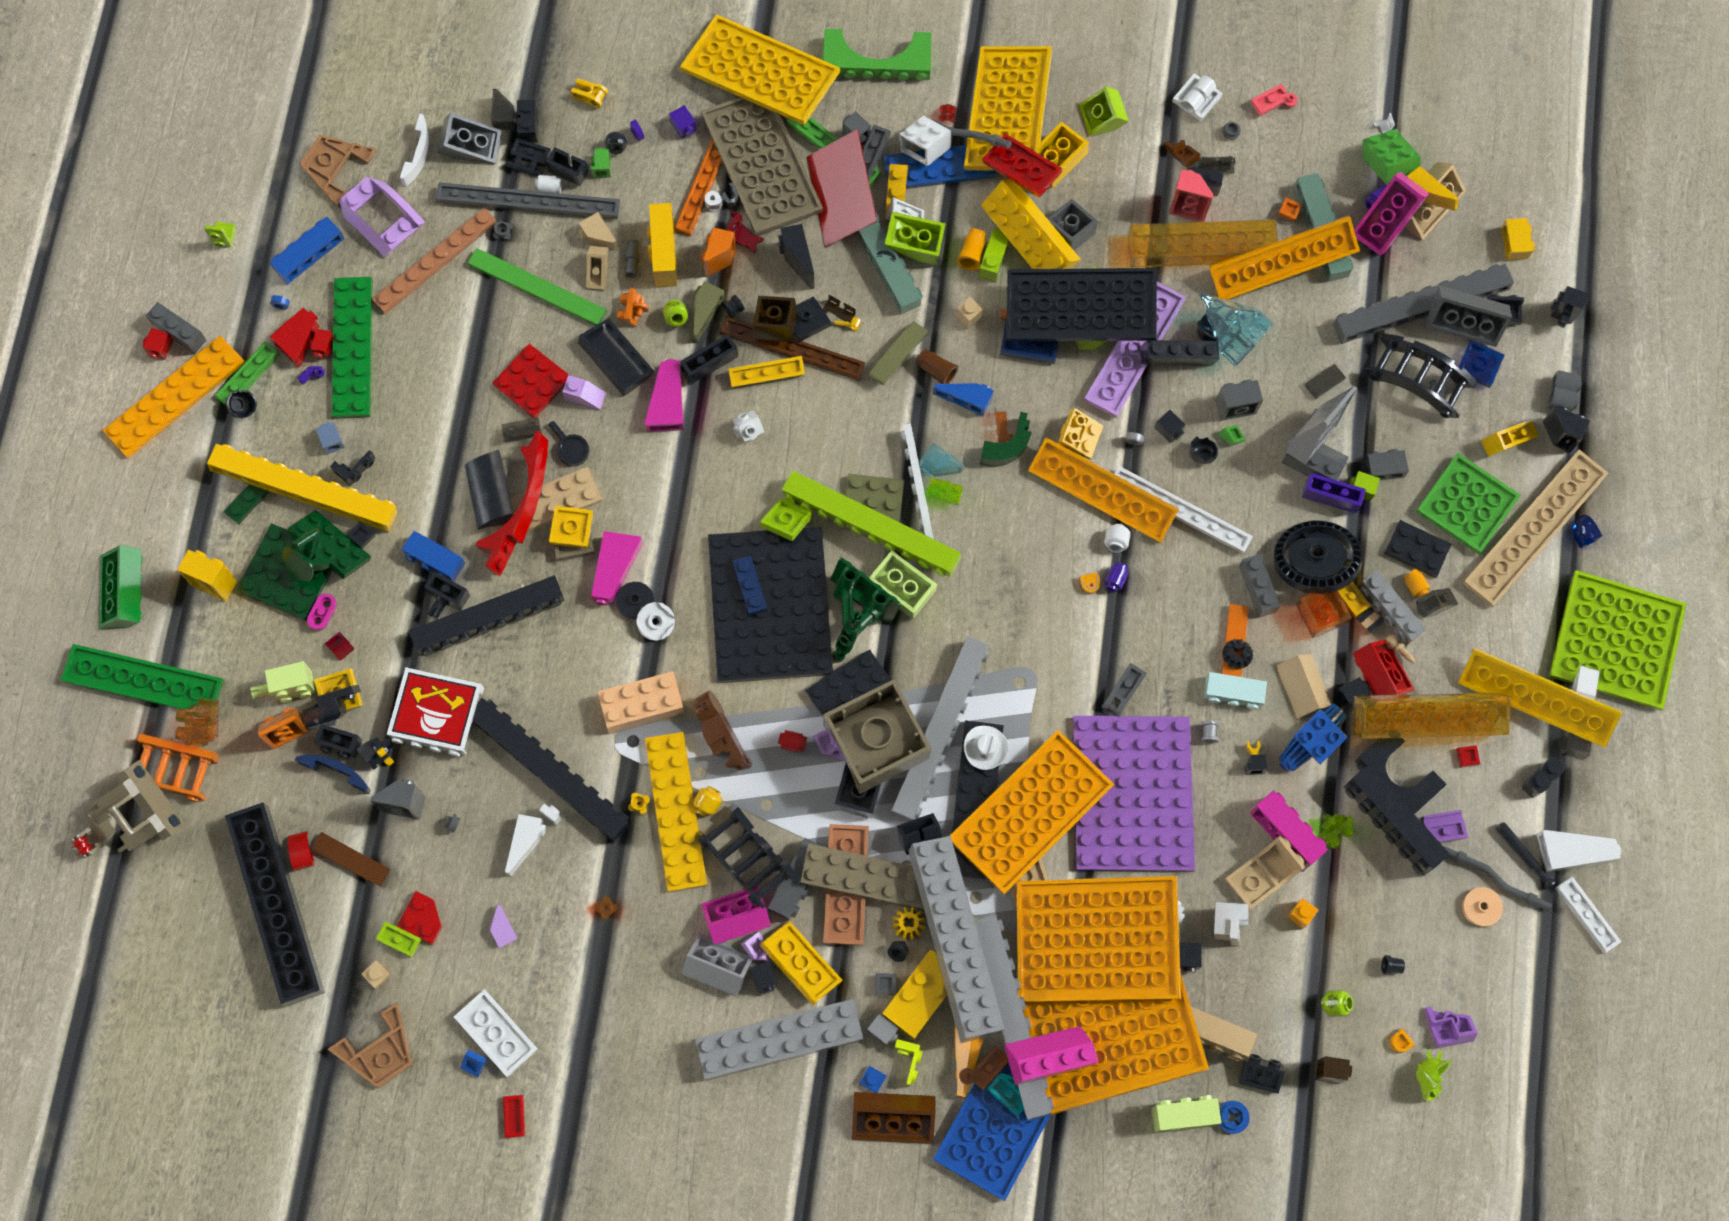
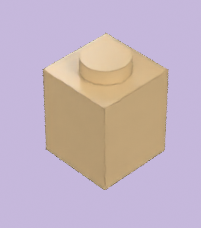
(969, 313)

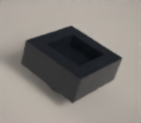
(361, 535)

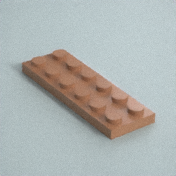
(845, 911)

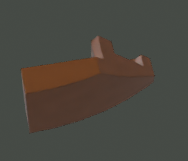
(1183, 153)

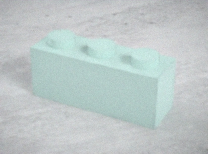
(1235, 690)

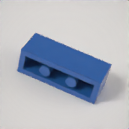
(432, 556)

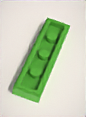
(249, 372)

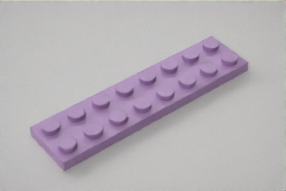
(1124, 364)

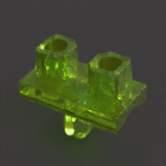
(944, 491)
(1333, 826)

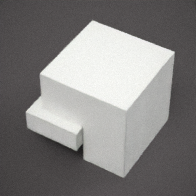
(1228, 921)

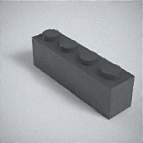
(788, 893)

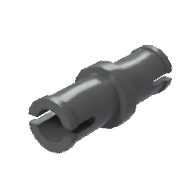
(632, 258)

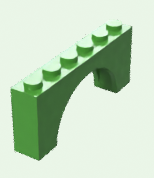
(909, 64)

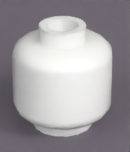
(1117, 538)

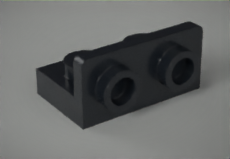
(1262, 1073)

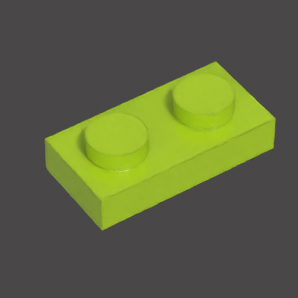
(398, 939)

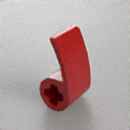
(299, 851)

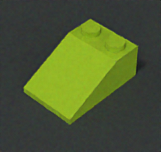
(915, 237)

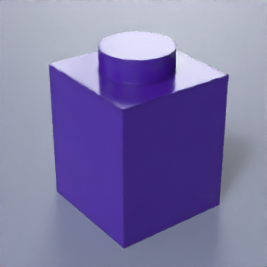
(683, 122)

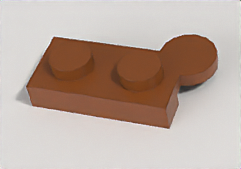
(985, 1070)

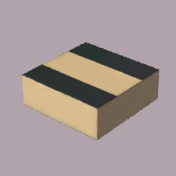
(1369, 620)

